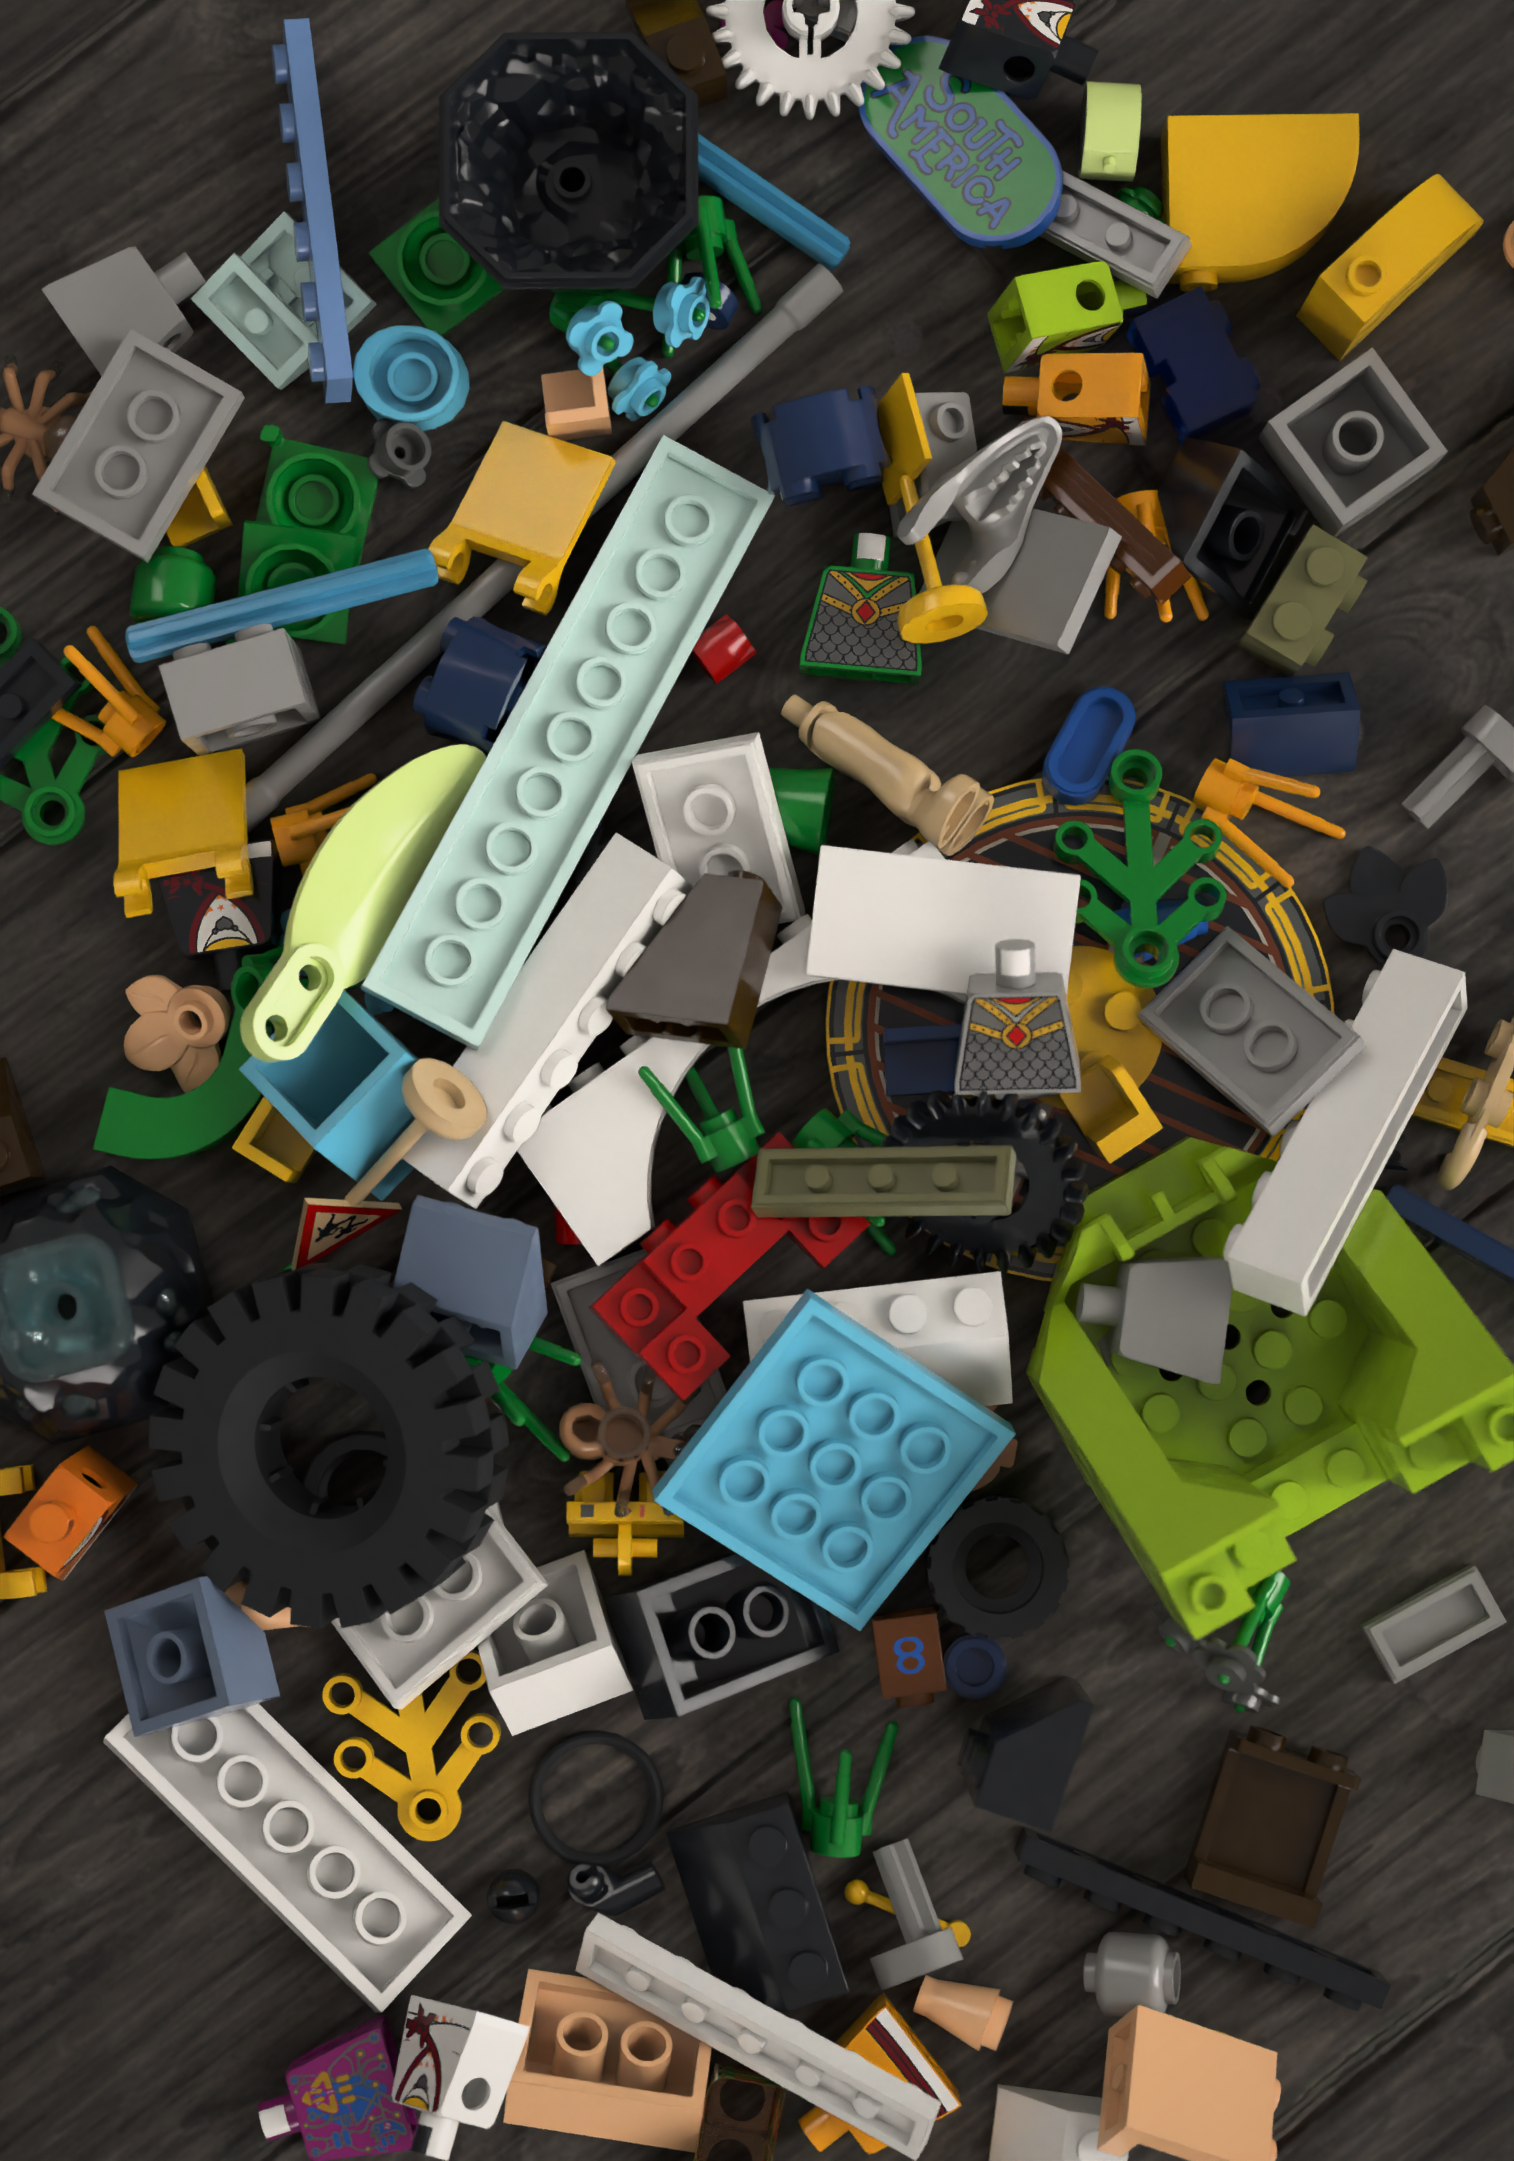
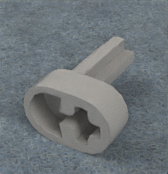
(1486, 743)
(926, 1943)

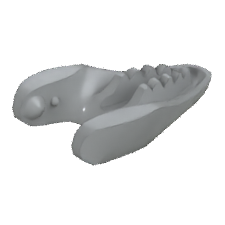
(994, 496)

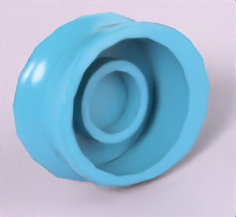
(411, 376)

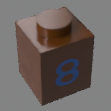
(909, 1656)

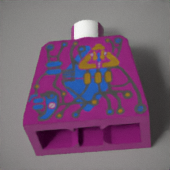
(344, 2097)

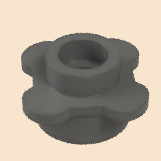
(412, 445)

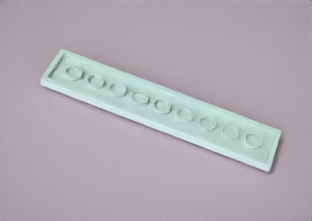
(568, 744)

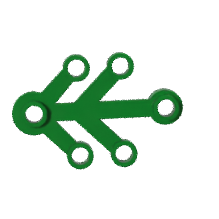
(44, 785)
(1139, 880)

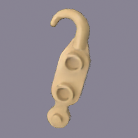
(1485, 1104)

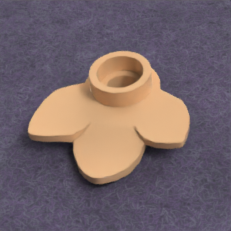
(170, 1034)

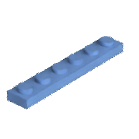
(316, 235)

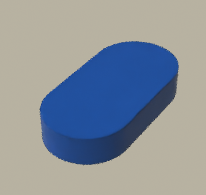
(1088, 745)

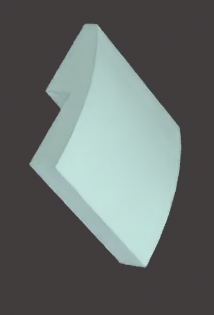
(260, 306)

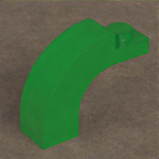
(186, 1123)

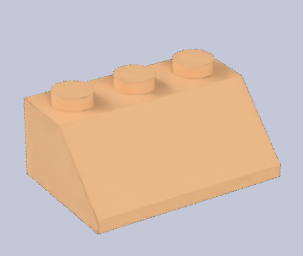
(605, 2067)

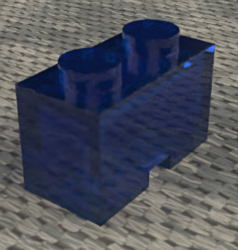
(1193, 355)

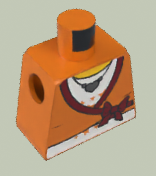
(70, 1511)

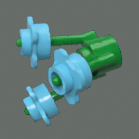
(599, 337)

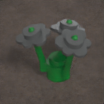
(1235, 1665)

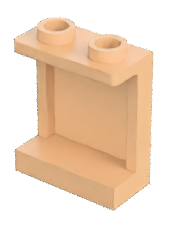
(1186, 2091)

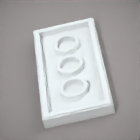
(933, 918)

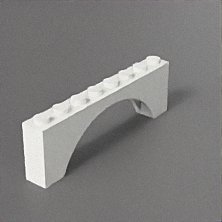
(602, 1139)

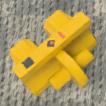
(594, 1516)

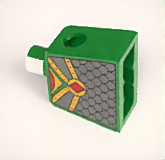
(855, 620)

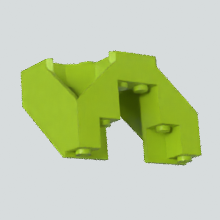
(1361, 1391)

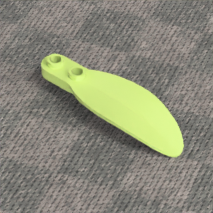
(356, 896)

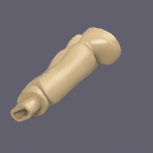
(904, 784)

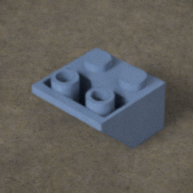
(480, 1272)

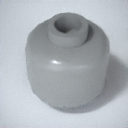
(1133, 1972)

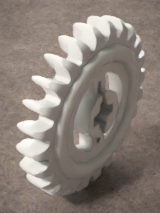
(810, 76)

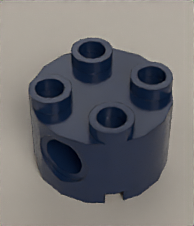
(821, 444)
(476, 682)

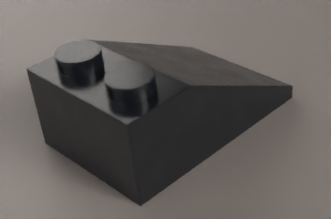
(713, 1633)

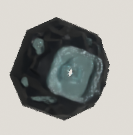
(136, 1292)

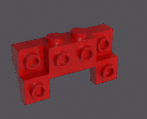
(694, 1263)

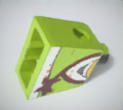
(1060, 313)

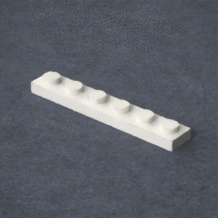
(758, 2036)

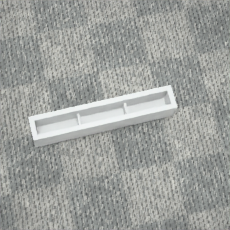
(553, 1014)
(1346, 1134)

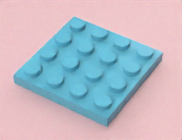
(833, 1460)

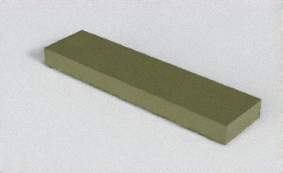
(884, 1181)

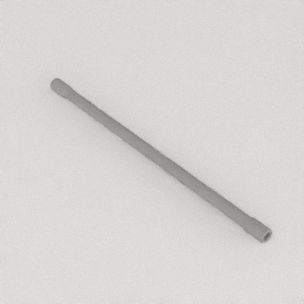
(789, 315)

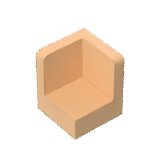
(576, 405)

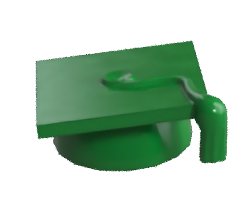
(434, 272)
(316, 488)
(289, 554)

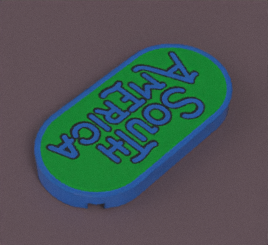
(963, 148)

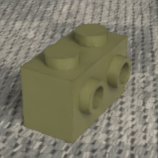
(1302, 602)

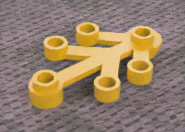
(415, 1733)

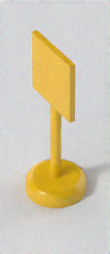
(940, 610)

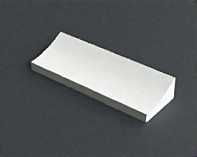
(299, 1845)

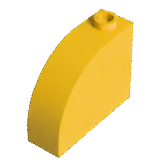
(1253, 189)
(1387, 264)

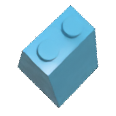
(344, 1091)

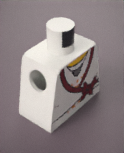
(453, 2070)

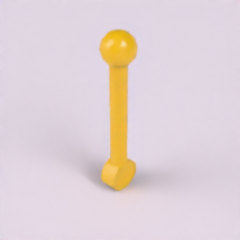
(858, 1892)

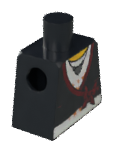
(1016, 45)
(223, 928)

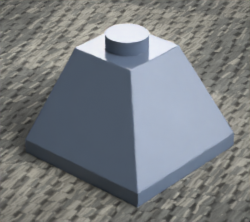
(188, 1656)

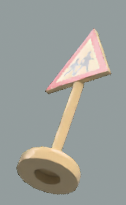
(441, 1103)

